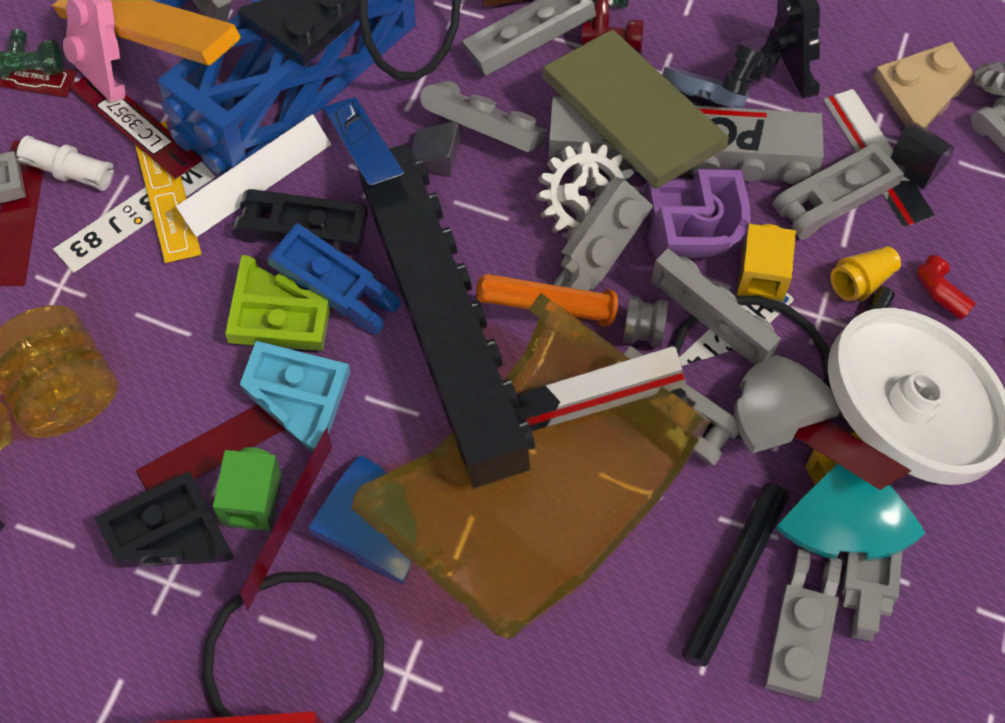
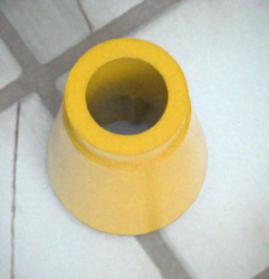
(863, 273)

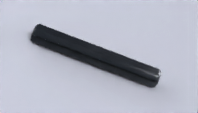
(735, 575)

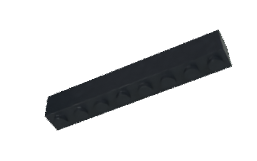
(449, 325)

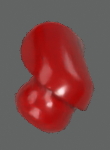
(941, 290)

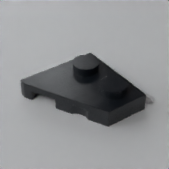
(799, 43)
(164, 528)

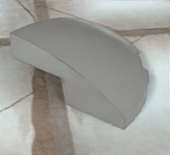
(778, 401)

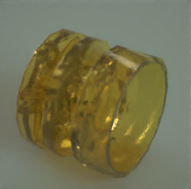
(53, 372)

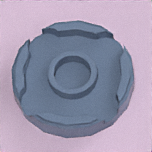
(703, 86)

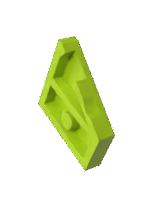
(275, 311)

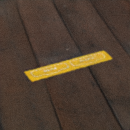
(164, 195)

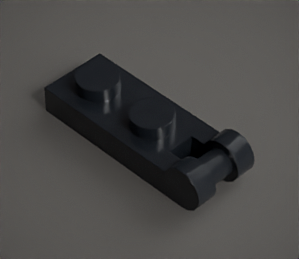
(754, 61)
(331, 220)

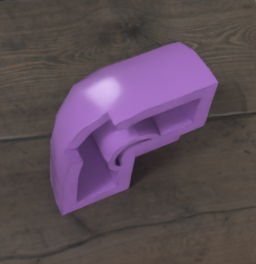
(698, 214)

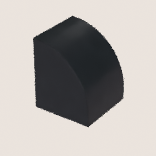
(921, 154)

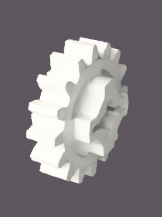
(586, 174)

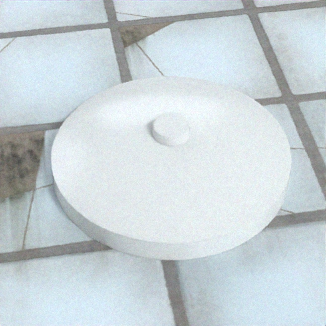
(919, 395)

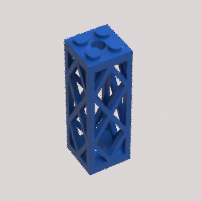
(208, 114)

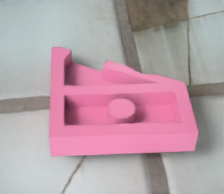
(93, 44)

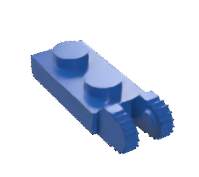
(332, 276)

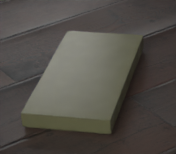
(635, 108)

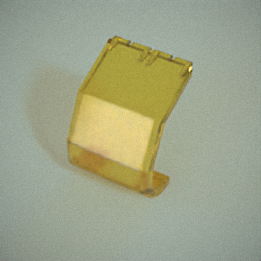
(544, 532)

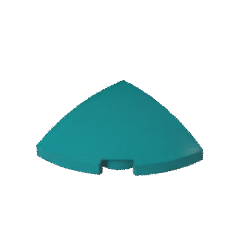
(851, 517)

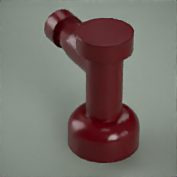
(600, 25)

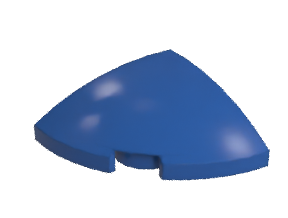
(349, 532)

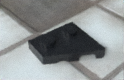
(299, 26)

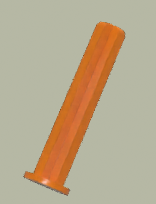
(523, 293)

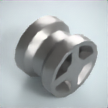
(645, 321)

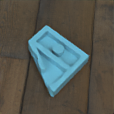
(296, 389)

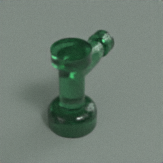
(47, 56)

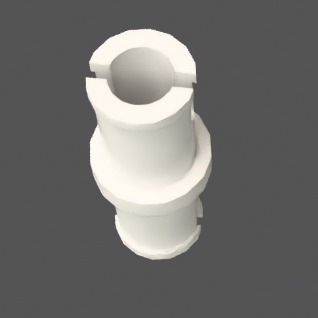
(65, 163)

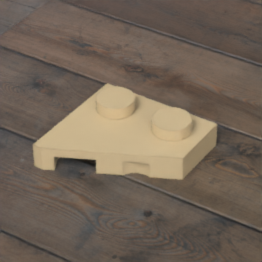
(924, 83)

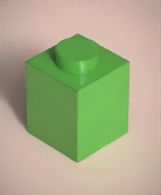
(248, 489)

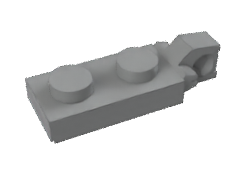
(602, 235)
(870, 590)

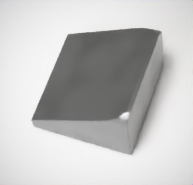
(437, 147)

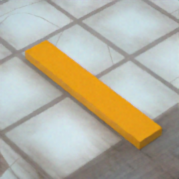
(169, 29)

